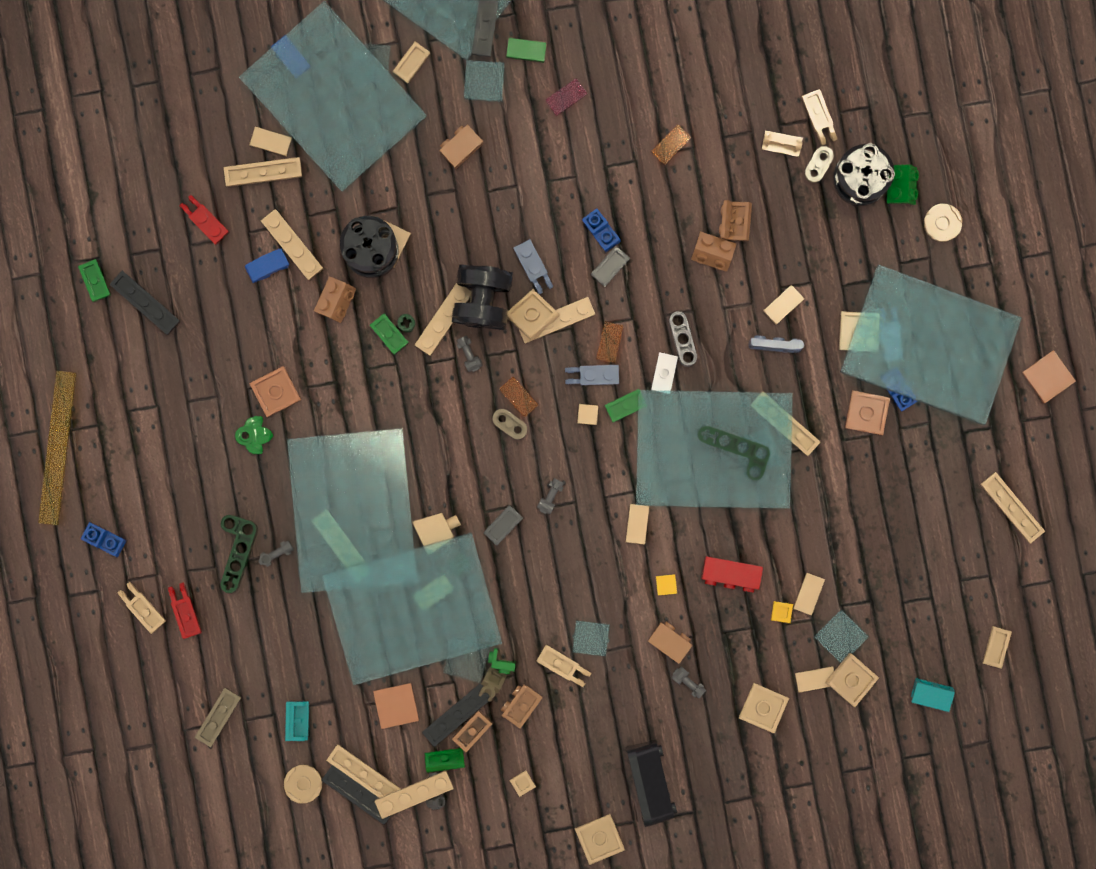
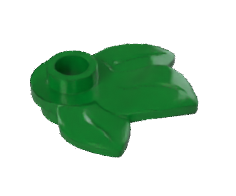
(256, 435)

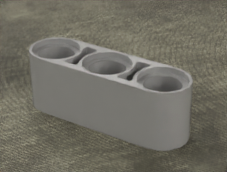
(682, 348)

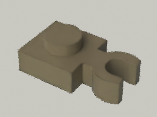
(492, 683)

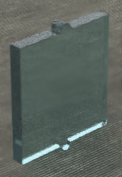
(590, 638)

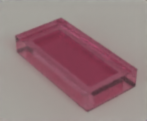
(566, 97)

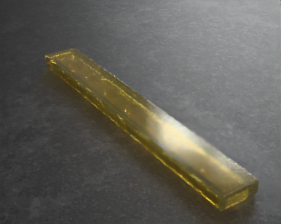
(57, 448)

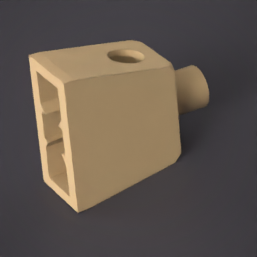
(435, 528)

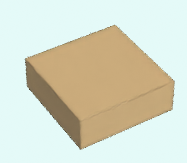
(587, 414)
(522, 783)

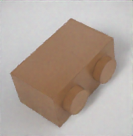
(460, 146)
(670, 642)
(472, 731)

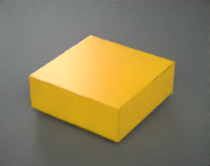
(666, 584)
(781, 612)

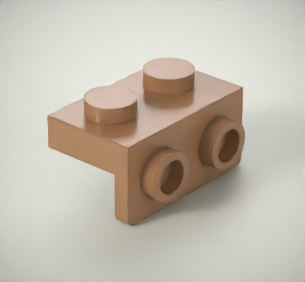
(735, 221)
(713, 251)
(335, 299)
(521, 706)

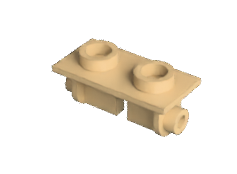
(782, 143)

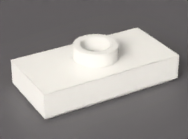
(664, 372)

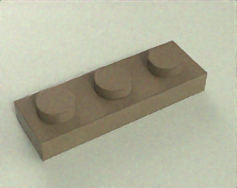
(218, 717)

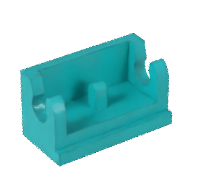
(932, 694)
(297, 720)

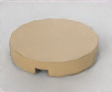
(943, 222)
(303, 784)

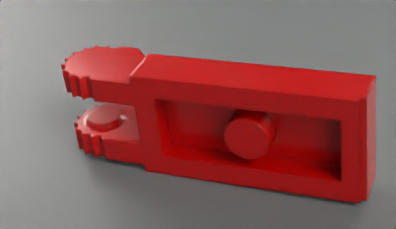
(205, 221)
(184, 612)

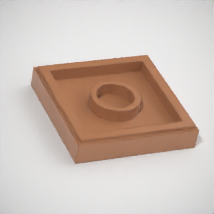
(1048, 376)
(275, 391)
(867, 412)
(396, 705)

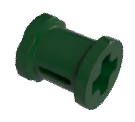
(401, 321)

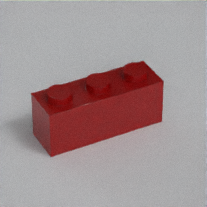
(731, 574)

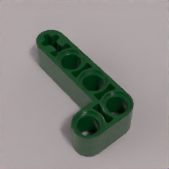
(732, 447)
(235, 555)

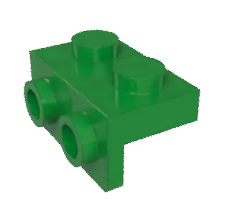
(904, 185)
(503, 666)

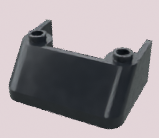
(650, 782)

